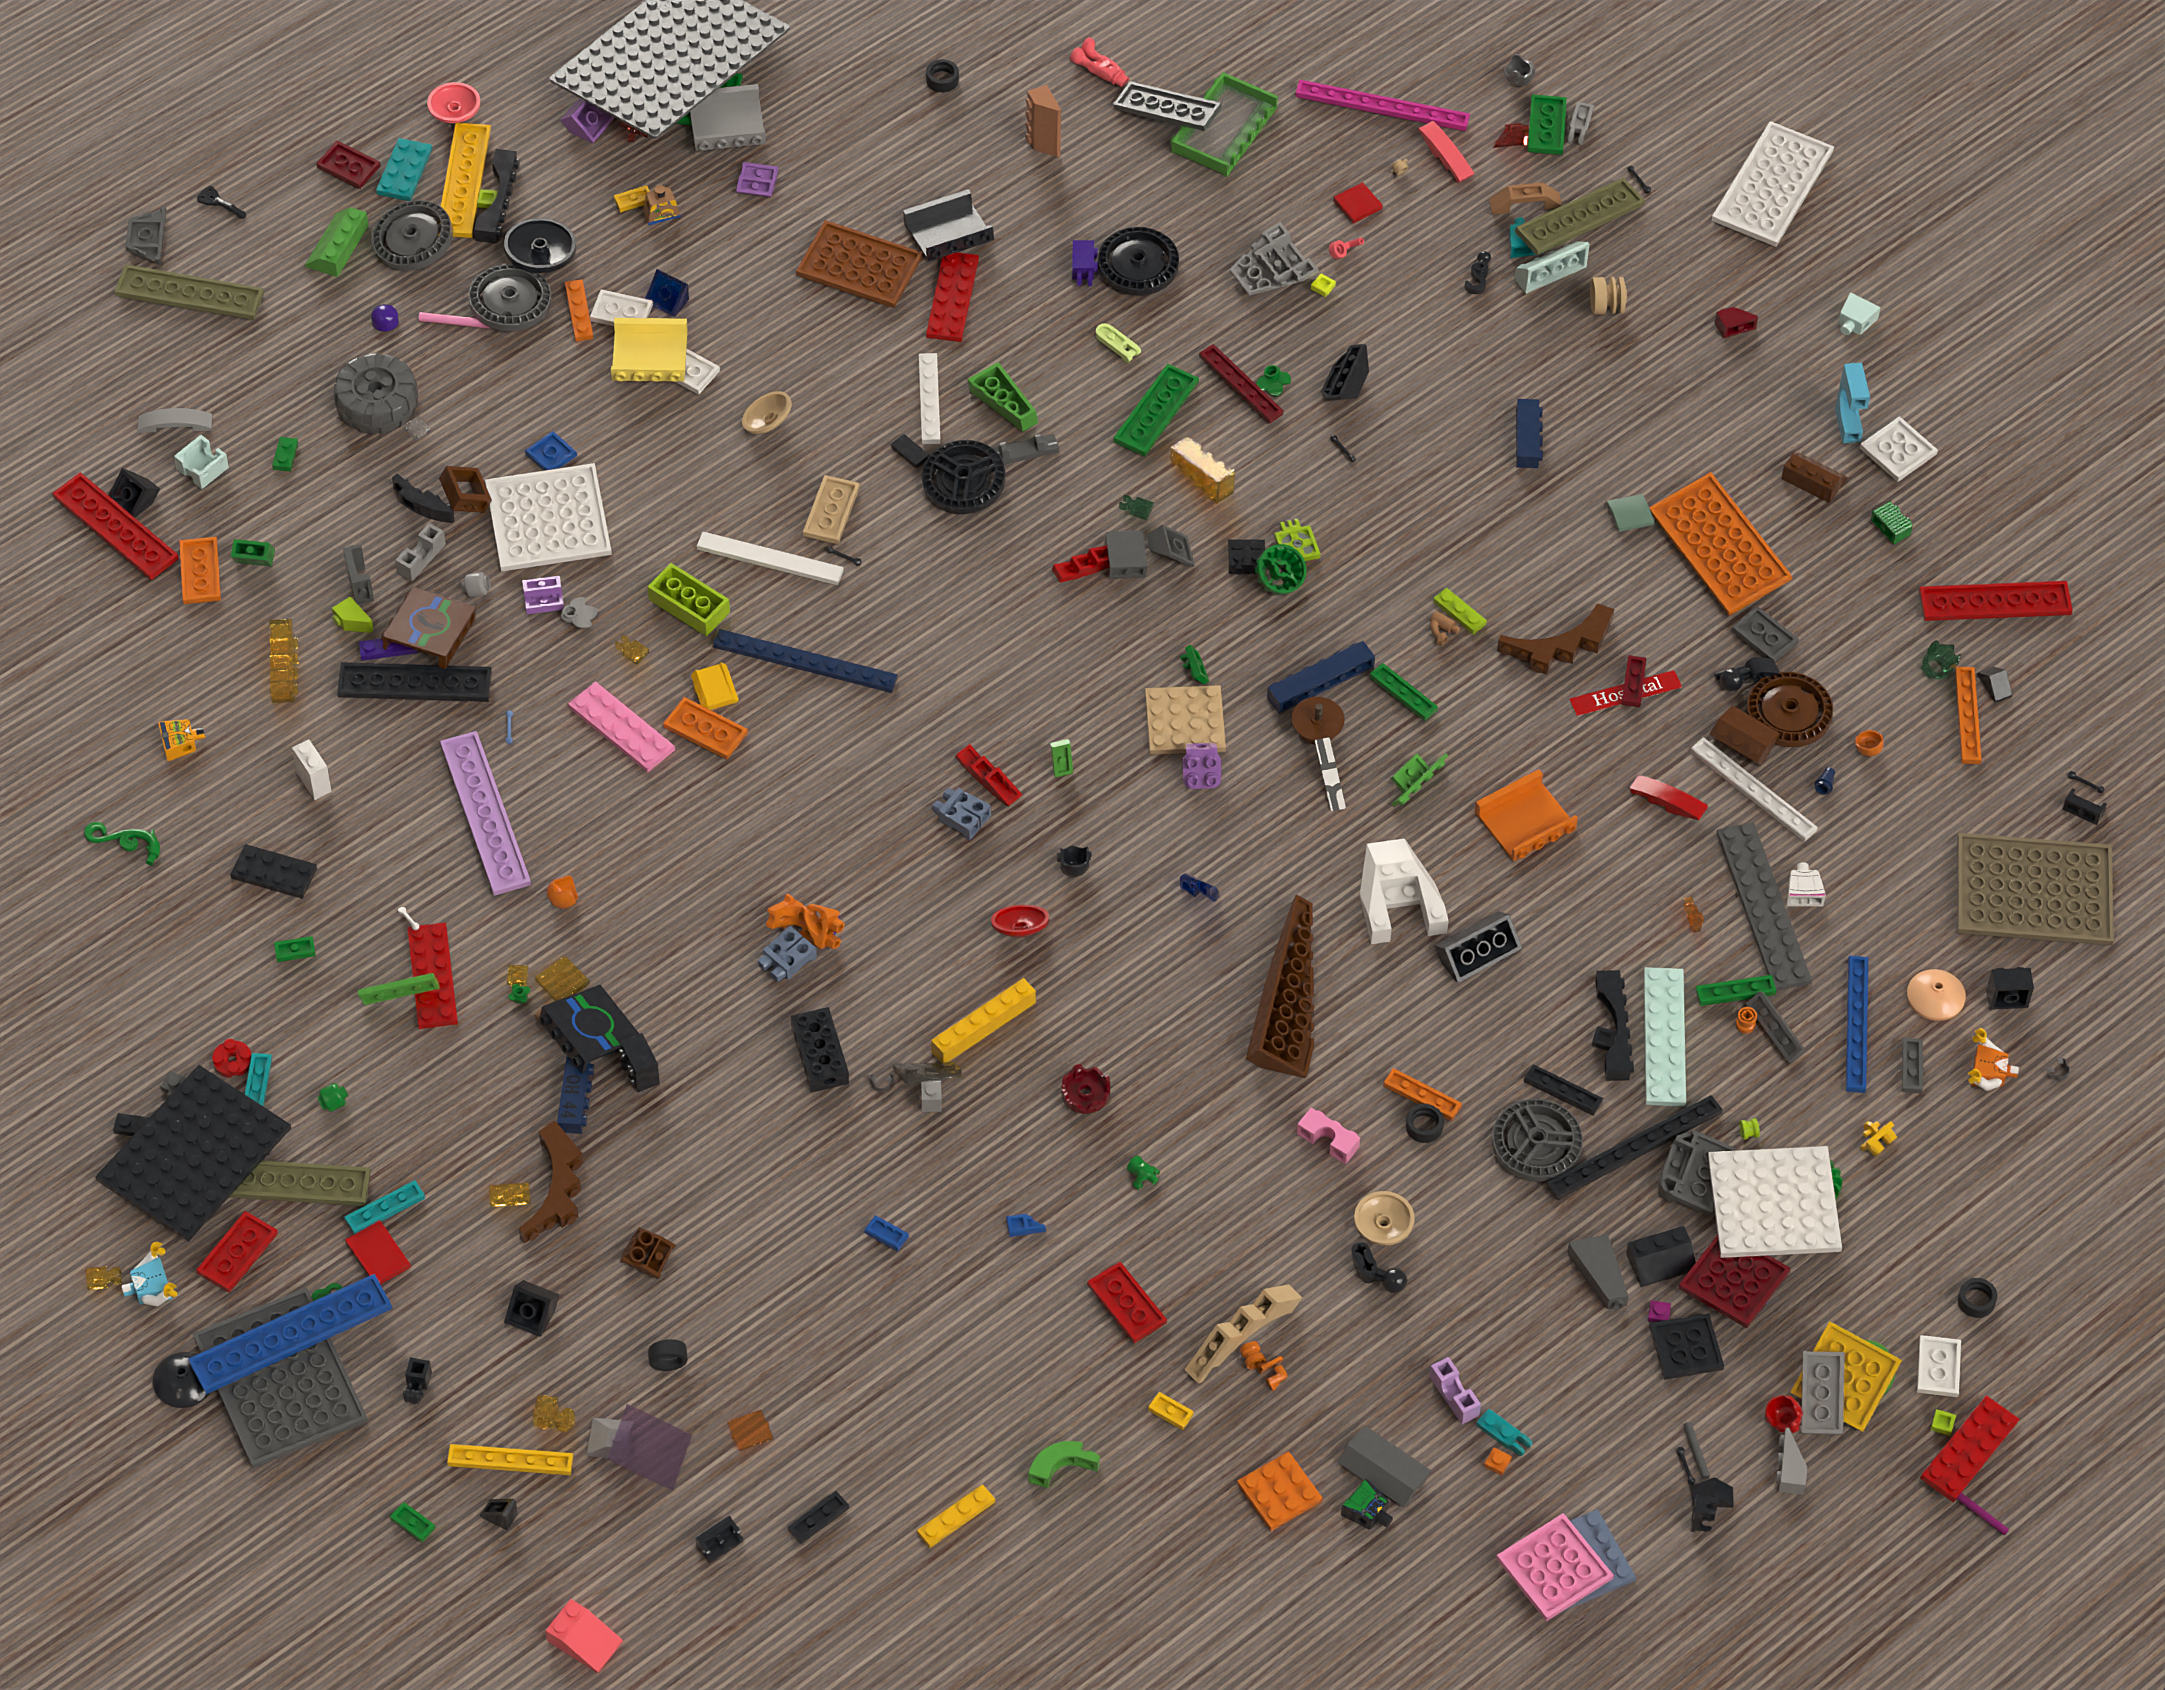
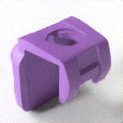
(1201, 766)

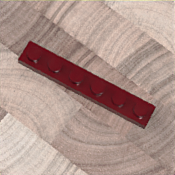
(1241, 383)

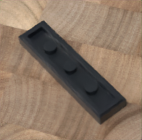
(1563, 1090)

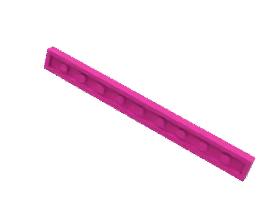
(1382, 105)

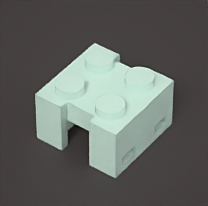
(200, 463)

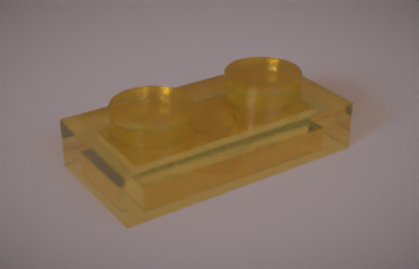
(509, 1194)

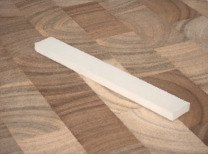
(770, 558)
(1753, 789)

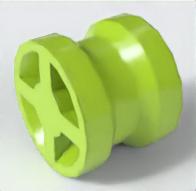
(1749, 1128)

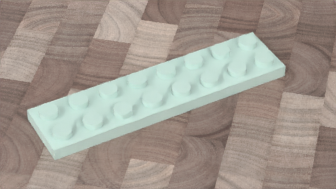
(1664, 1037)

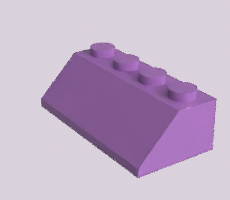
(586, 120)

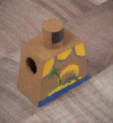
(660, 205)

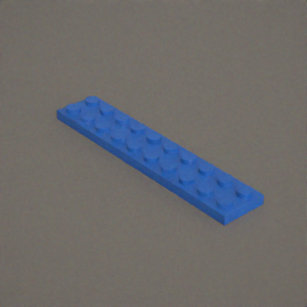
(290, 1334)

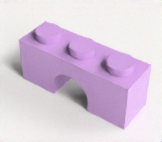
(1447, 1381)

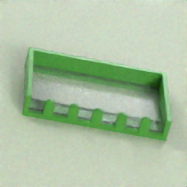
(1233, 129)

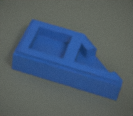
(1023, 1225)

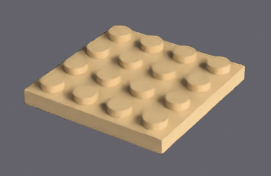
(1184, 717)

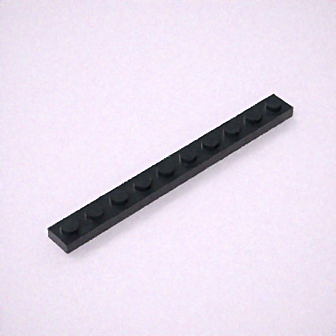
(1634, 1147)

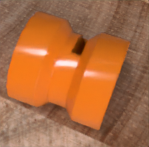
(1746, 1020)
(1252, 1354)

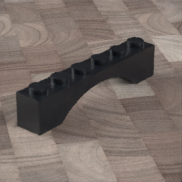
(489, 223)
(1609, 992)

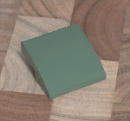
(1630, 512)

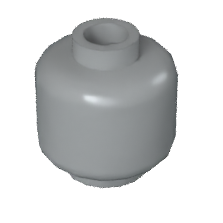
(476, 584)

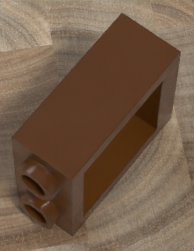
(459, 501)

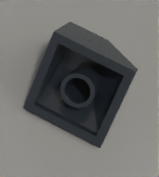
(133, 492)

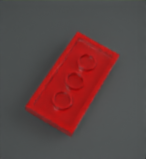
(237, 1251)
(1127, 1302)

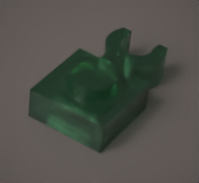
(1139, 507)

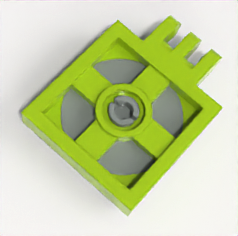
(1299, 538)

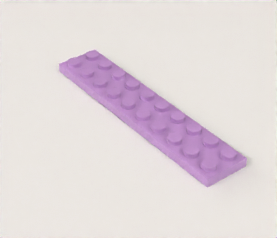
(485, 813)

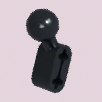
(1756, 669)
(1393, 1279)

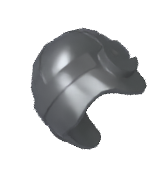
(1519, 71)

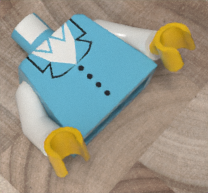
(150, 1279)

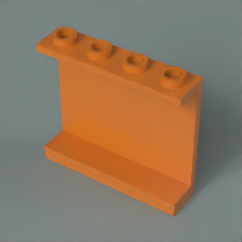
(1524, 816)

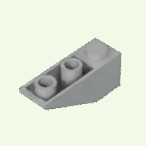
(1793, 1467)

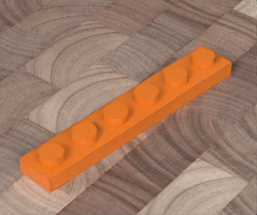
(1968, 715)

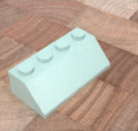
(1552, 266)

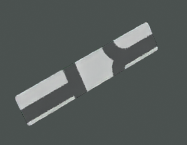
(1330, 774)

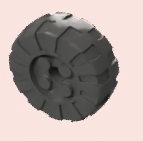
(376, 393)

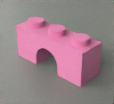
(1317, 1125)

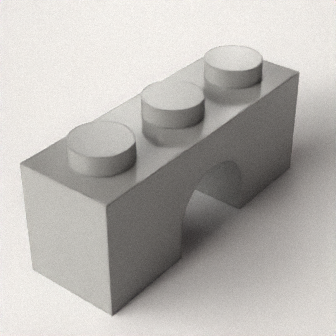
(430, 542)

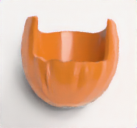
(562, 892)

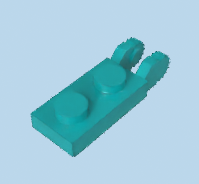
(1503, 1432)

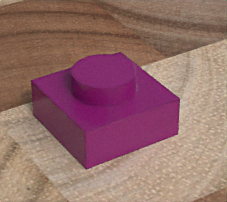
(1659, 1311)

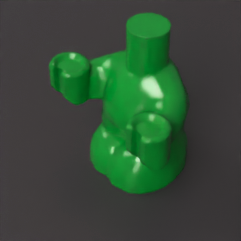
(1142, 1171)

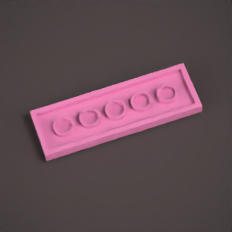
(621, 727)

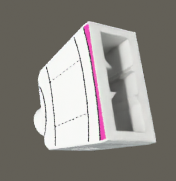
(1805, 887)

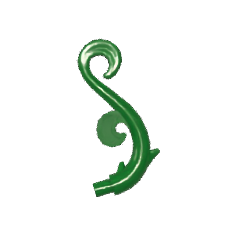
(124, 836)

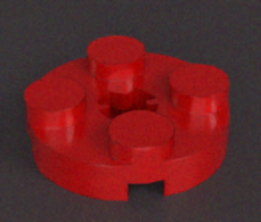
(231, 1048)

